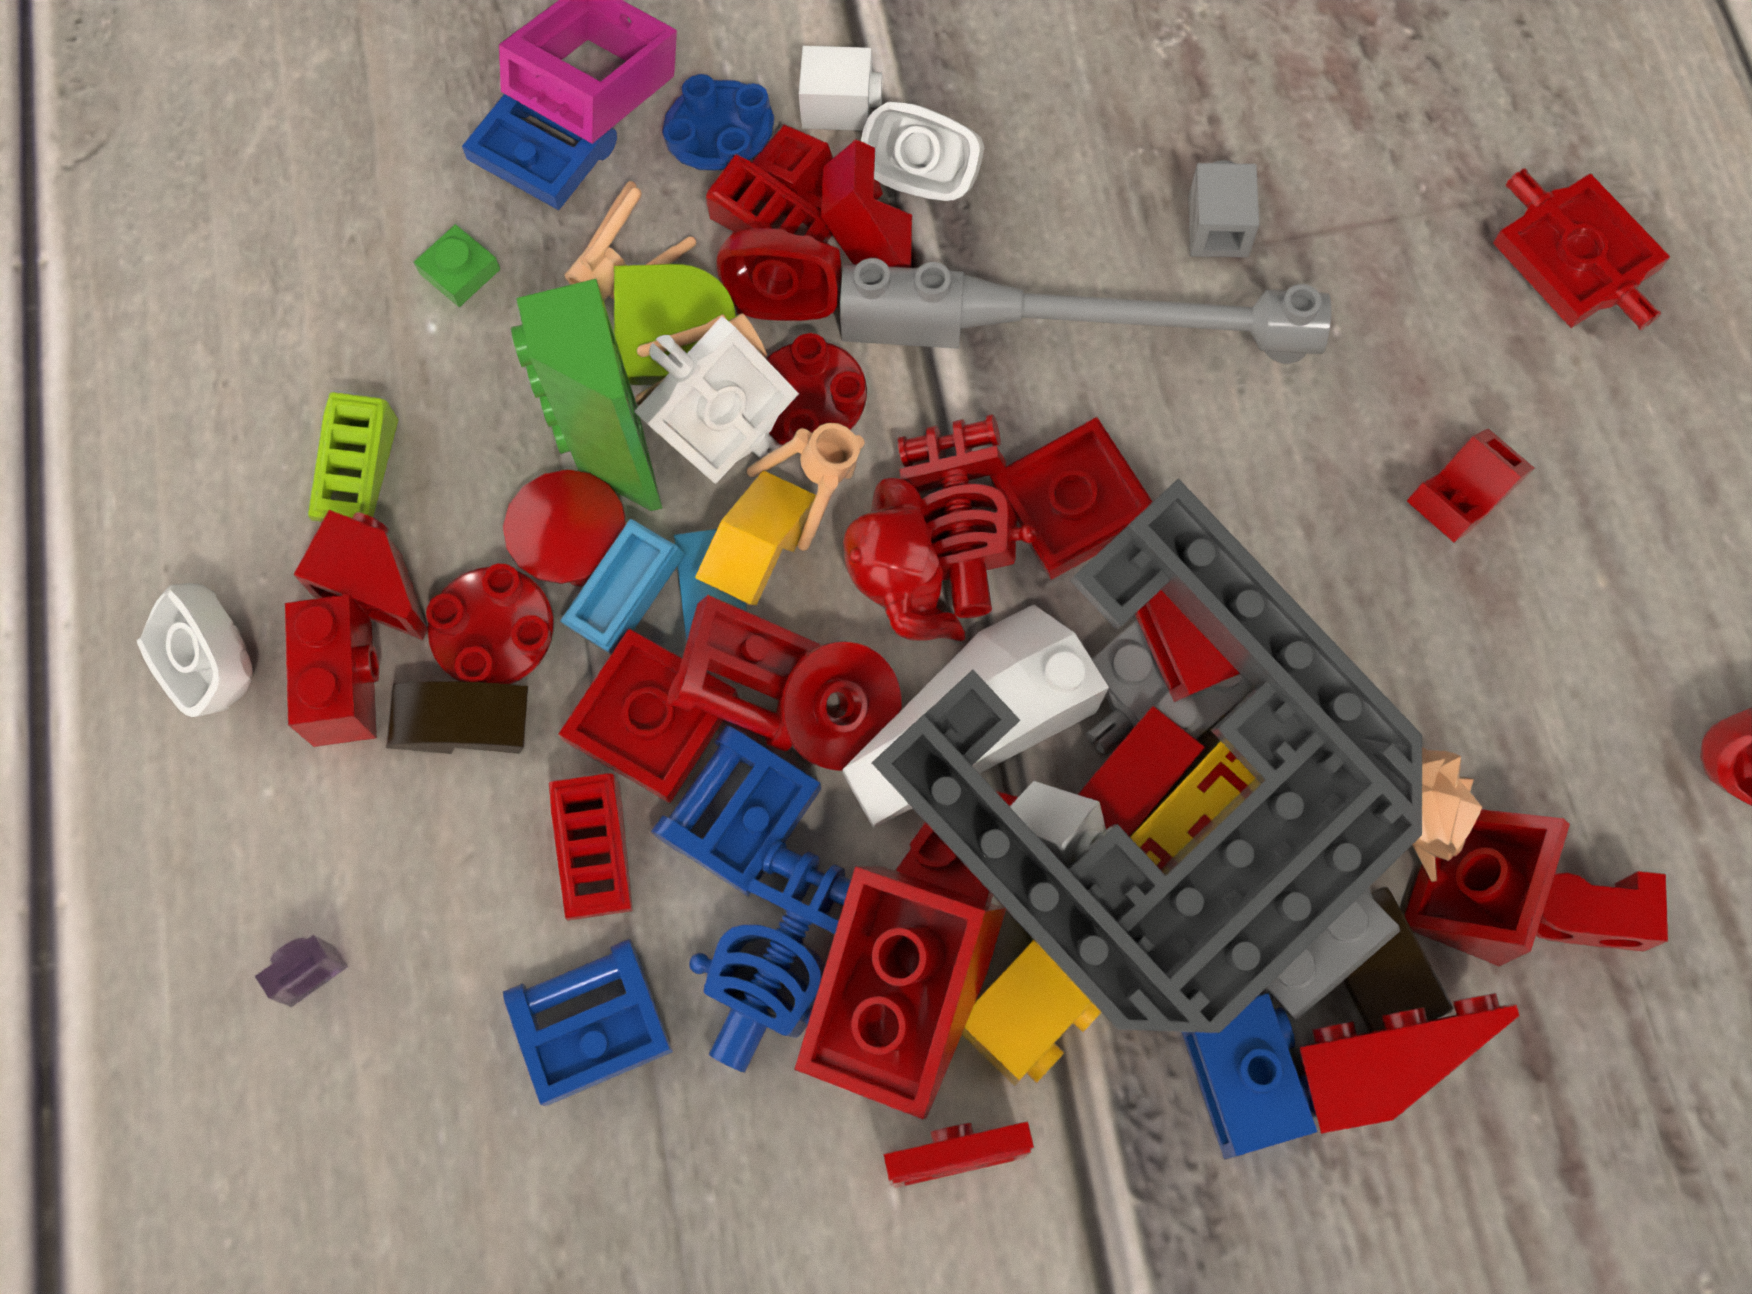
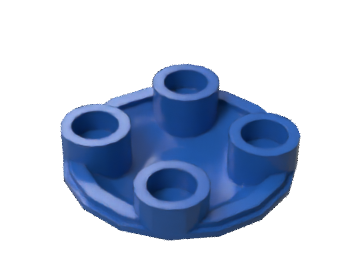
(717, 122)

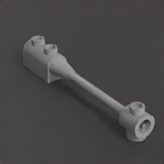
(934, 303)

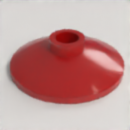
(866, 694)

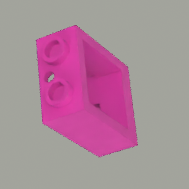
(589, 108)

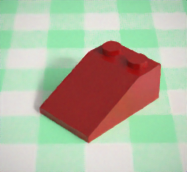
(898, 988)

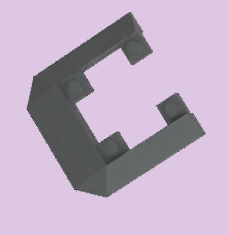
(1263, 878)

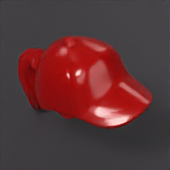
(896, 564)

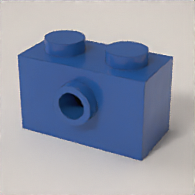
(1252, 1080)

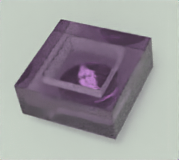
(300, 969)

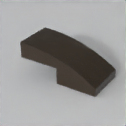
(457, 715)

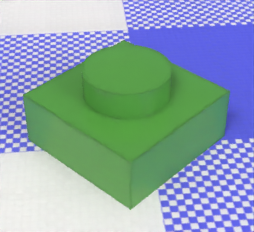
(457, 265)

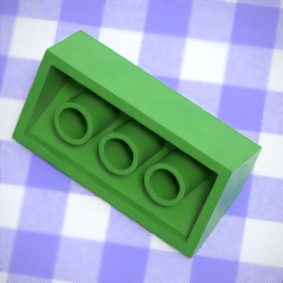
(585, 387)

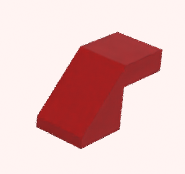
(856, 219)
(1470, 485)

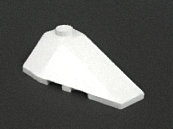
(1034, 670)

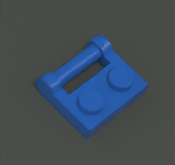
(531, 156)
(756, 816)
(594, 1042)

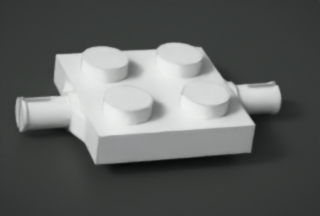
(716, 399)

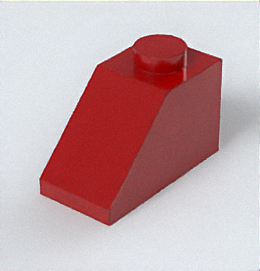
(362, 561)

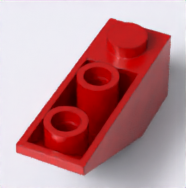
(1385, 1071)

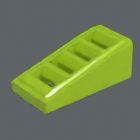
(356, 422)

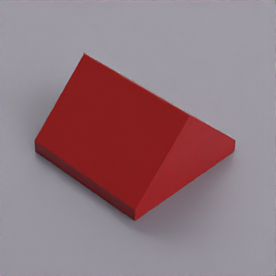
(1493, 889)

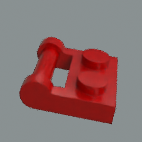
(746, 652)

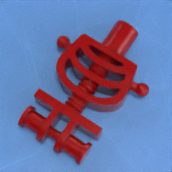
(965, 538)

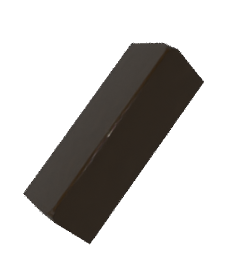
(1396, 975)

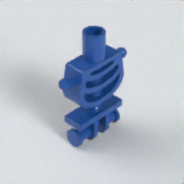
(750, 1016)

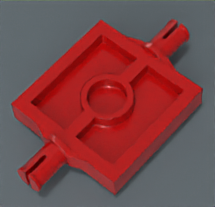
(1581, 250)

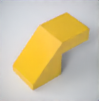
(754, 535)

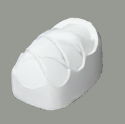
(923, 151)
(195, 650)

